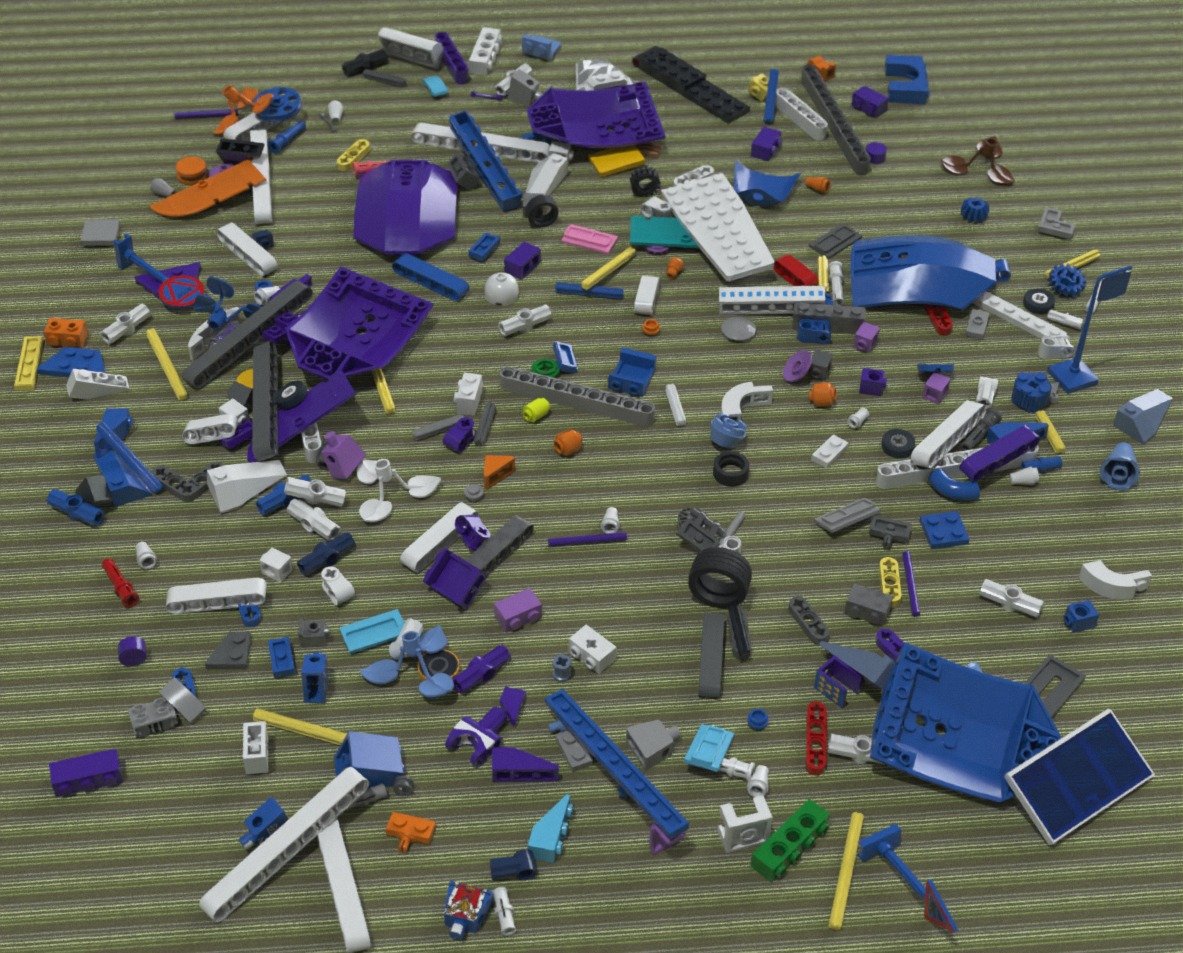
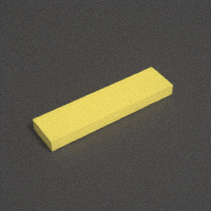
(29, 363)

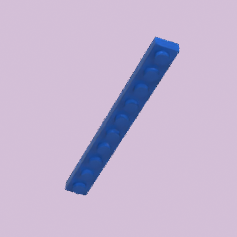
(617, 764)

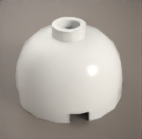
(501, 289)

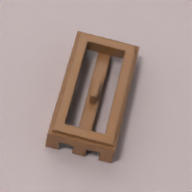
(649, 149)

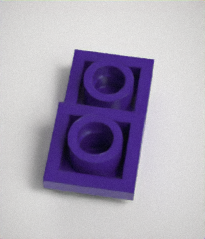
(277, 332)

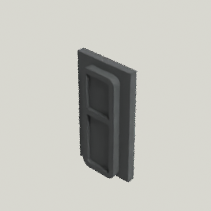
(835, 241)

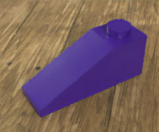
(520, 766)

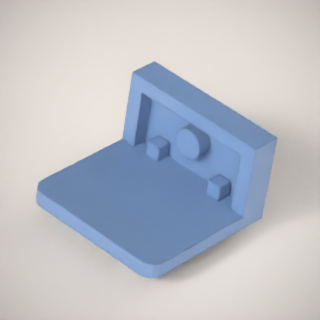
(539, 46)

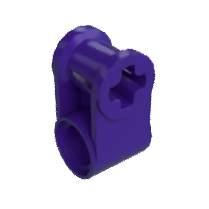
(460, 434)
(471, 529)

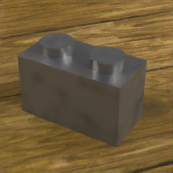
(868, 604)

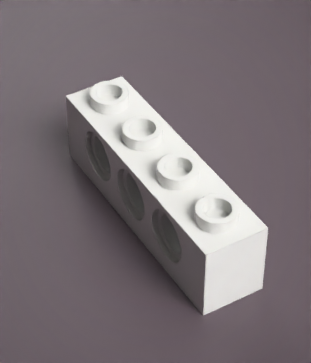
(485, 51)

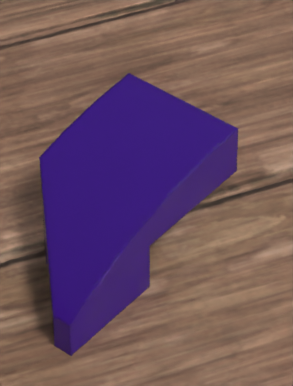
(511, 702)

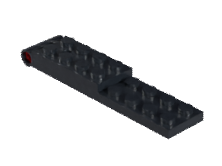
(690, 83)

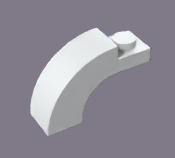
(1113, 584)

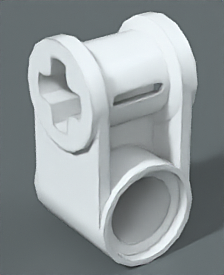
(656, 208)
(1054, 346)
(336, 586)

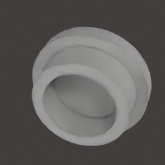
(473, 492)

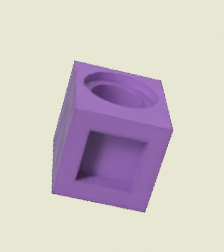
(866, 337)
(936, 388)

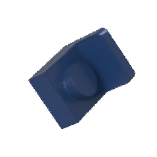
(263, 238)

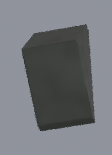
(94, 490)

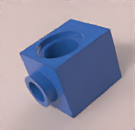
(1081, 616)

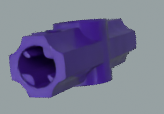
(481, 669)

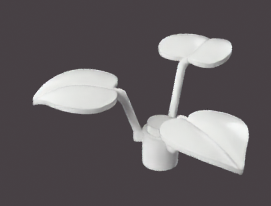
(371, 470)

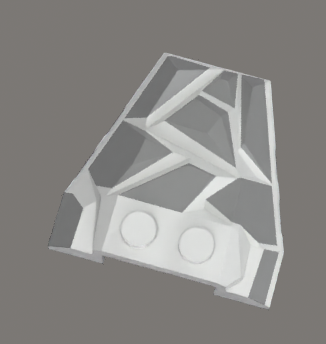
(599, 74)

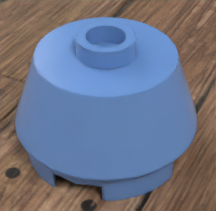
(727, 431)

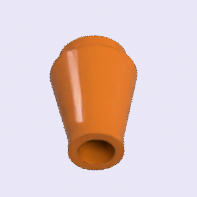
(819, 184)

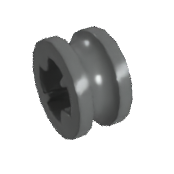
(403, 785)

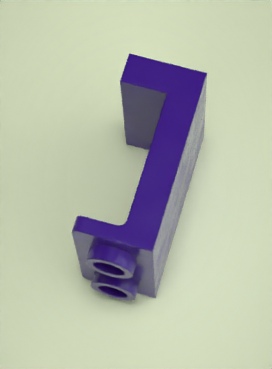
(455, 578)

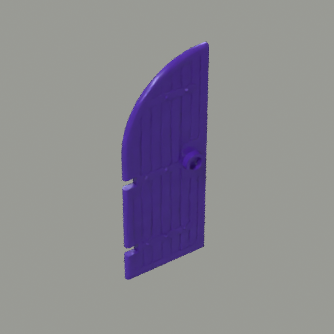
(315, 405)

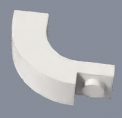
(743, 396)

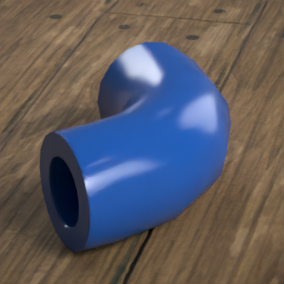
(953, 489)

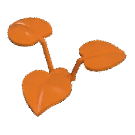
(247, 97)

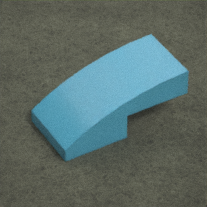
(435, 86)

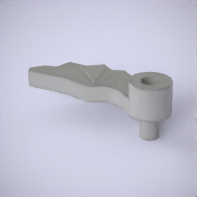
(1053, 396)

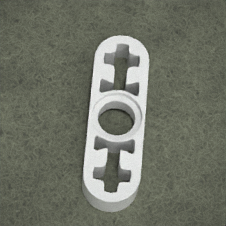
(701, 172)

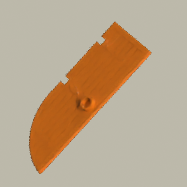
(207, 191)

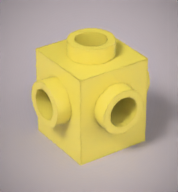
(759, 87)

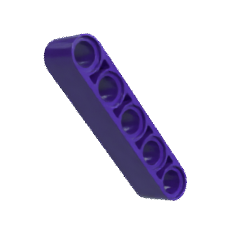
(452, 59)
(999, 453)

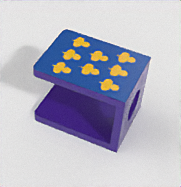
(842, 673)

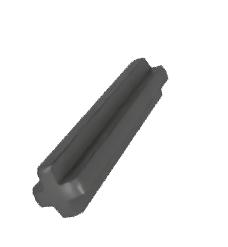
(385, 78)
(484, 424)

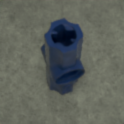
(326, 553)

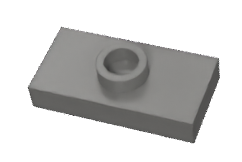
(977, 324)

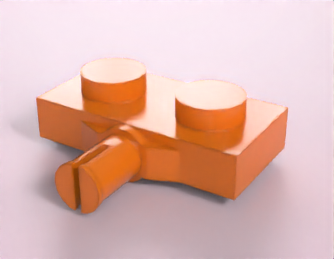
(410, 829)

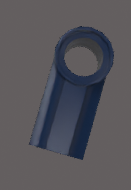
(519, 865)

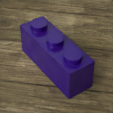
(85, 772)

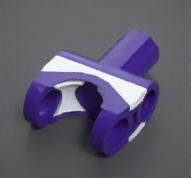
(478, 735)

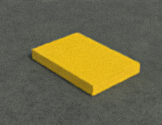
(616, 160)

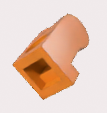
(823, 67)

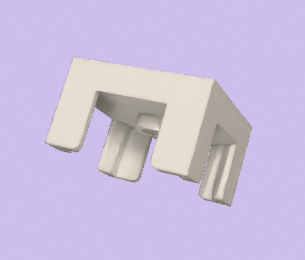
(745, 830)

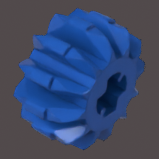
(975, 209)

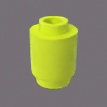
(536, 409)

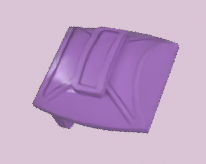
(659, 841)

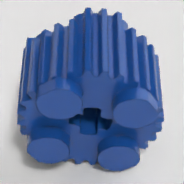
(1031, 391)

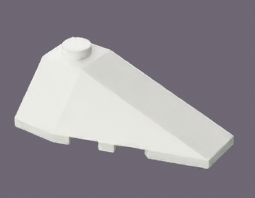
(548, 174)
(238, 483)

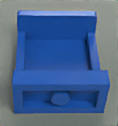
(633, 372)

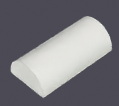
(411, 47)

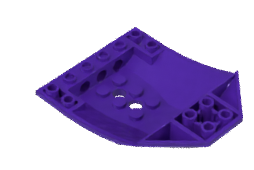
(586, 115)
(403, 216)
(327, 334)

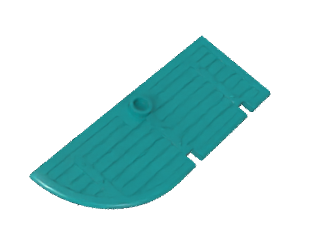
(659, 232)

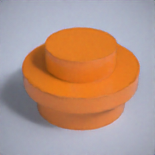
(651, 327)

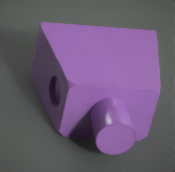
(341, 455)

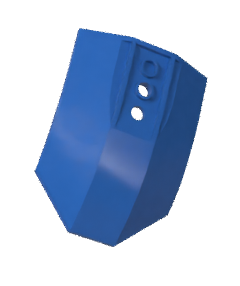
(932, 273)
(986, 719)

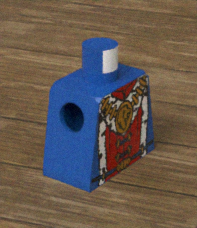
(466, 908)

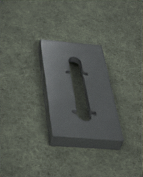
(1069, 682)

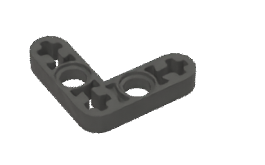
(191, 487)

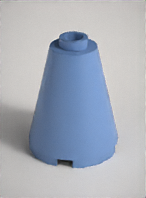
(1120, 467)

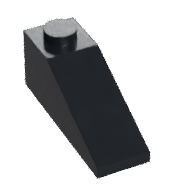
(237, 151)

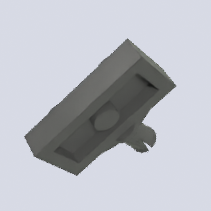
(890, 530)

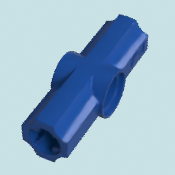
(276, 498)
(75, 507)

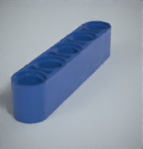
(430, 277)

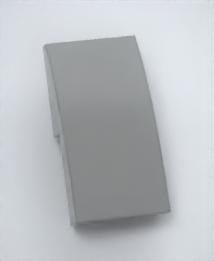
(182, 700)

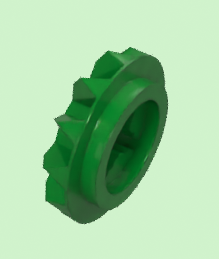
(549, 364)

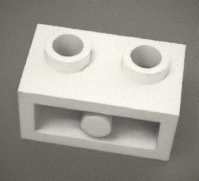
(468, 394)

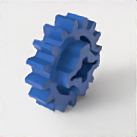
(1067, 279)

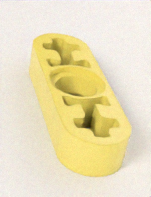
(359, 148)
(892, 575)

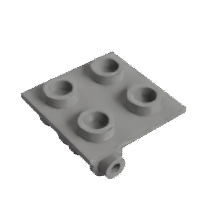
(150, 713)

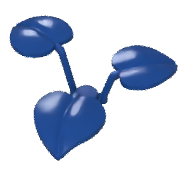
(207, 304)

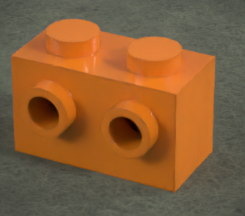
(66, 332)

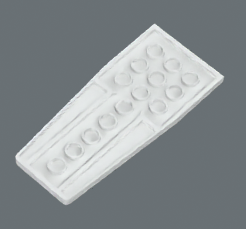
(720, 226)

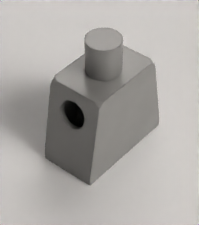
(523, 89)
(651, 742)

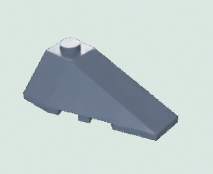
(1143, 415)
(866, 663)

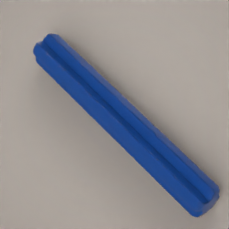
(771, 96)
(597, 291)

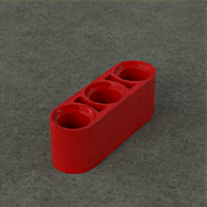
(795, 272)

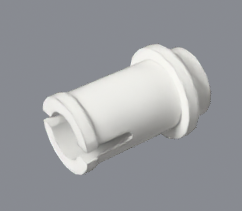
(855, 420)

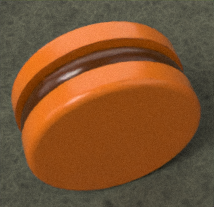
(191, 170)

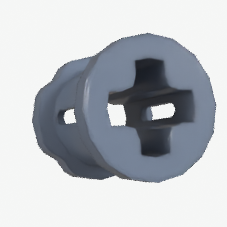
(561, 668)

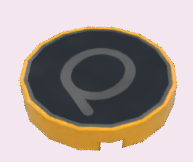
(439, 662)

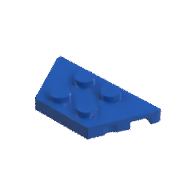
(72, 358)

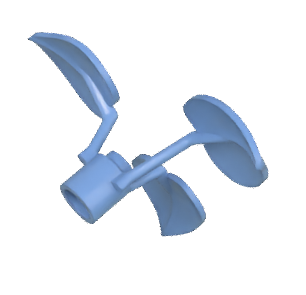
(413, 645)

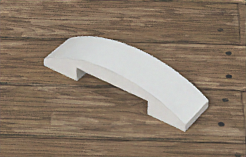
(204, 332)

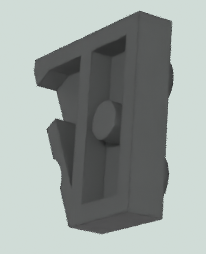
(231, 652)

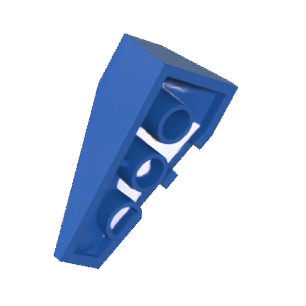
(121, 479)

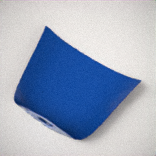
(761, 188)

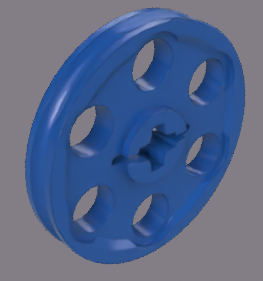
(280, 104)

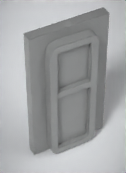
(847, 515)

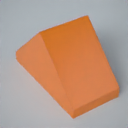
(497, 469)

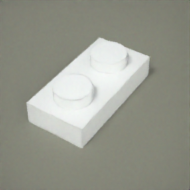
(830, 451)

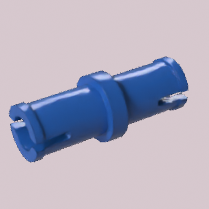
(1043, 464)

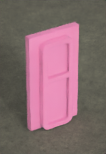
(589, 239)

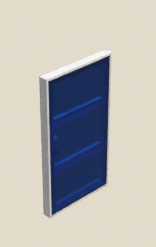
(1079, 776)

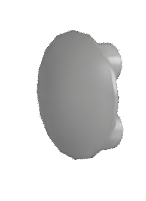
(738, 329)

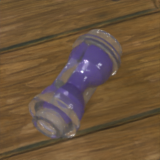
(229, 327)

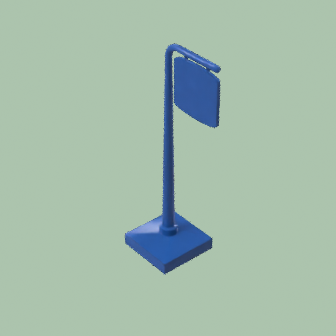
(1074, 373)

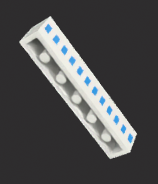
(767, 299)

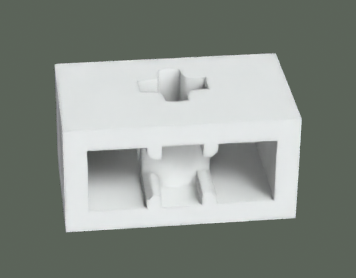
(592, 649)
(255, 747)

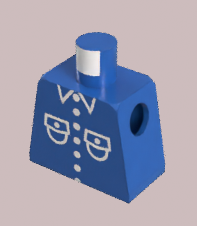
(263, 823)

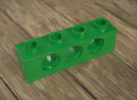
(808, 815)

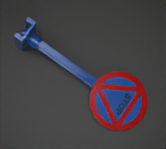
(175, 291)

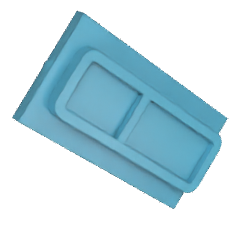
(372, 631)
(709, 747)

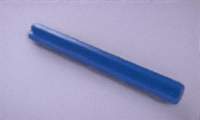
(129, 457)

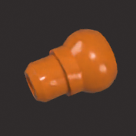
(675, 265)

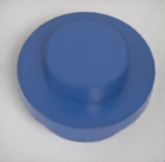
(757, 719)

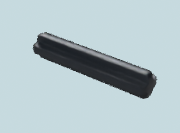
(739, 630)

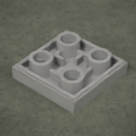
(100, 232)

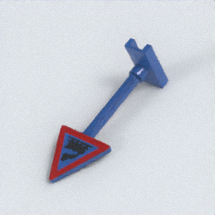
(883, 844)

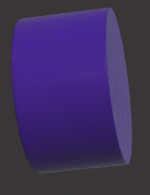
(877, 152)
(132, 651)

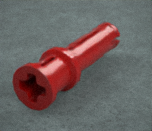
(122, 587)

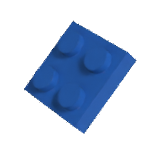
(944, 530)

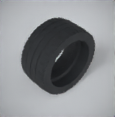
(723, 562)

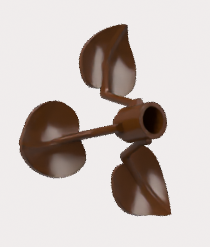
(989, 148)

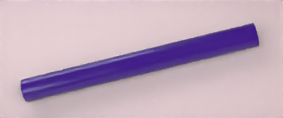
(198, 114)
(587, 539)
(911, 584)

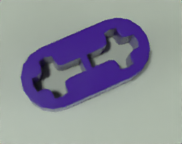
(889, 647)

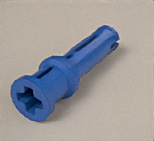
(283, 139)

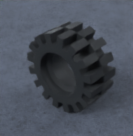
(645, 189)

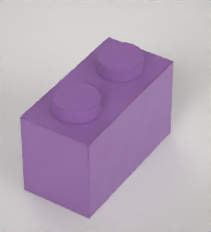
(518, 610)

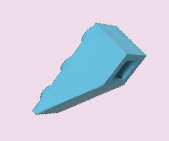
(547, 832)

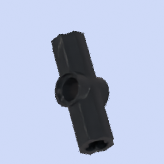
(364, 62)

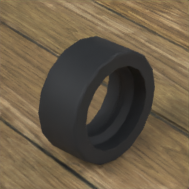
(547, 219)
(731, 458)

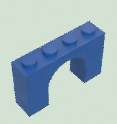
(909, 67)

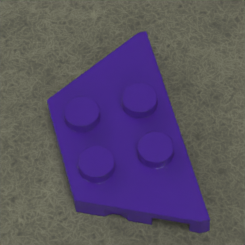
(152, 285)

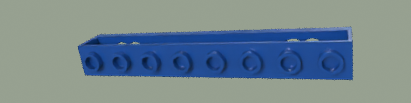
(466, 131)

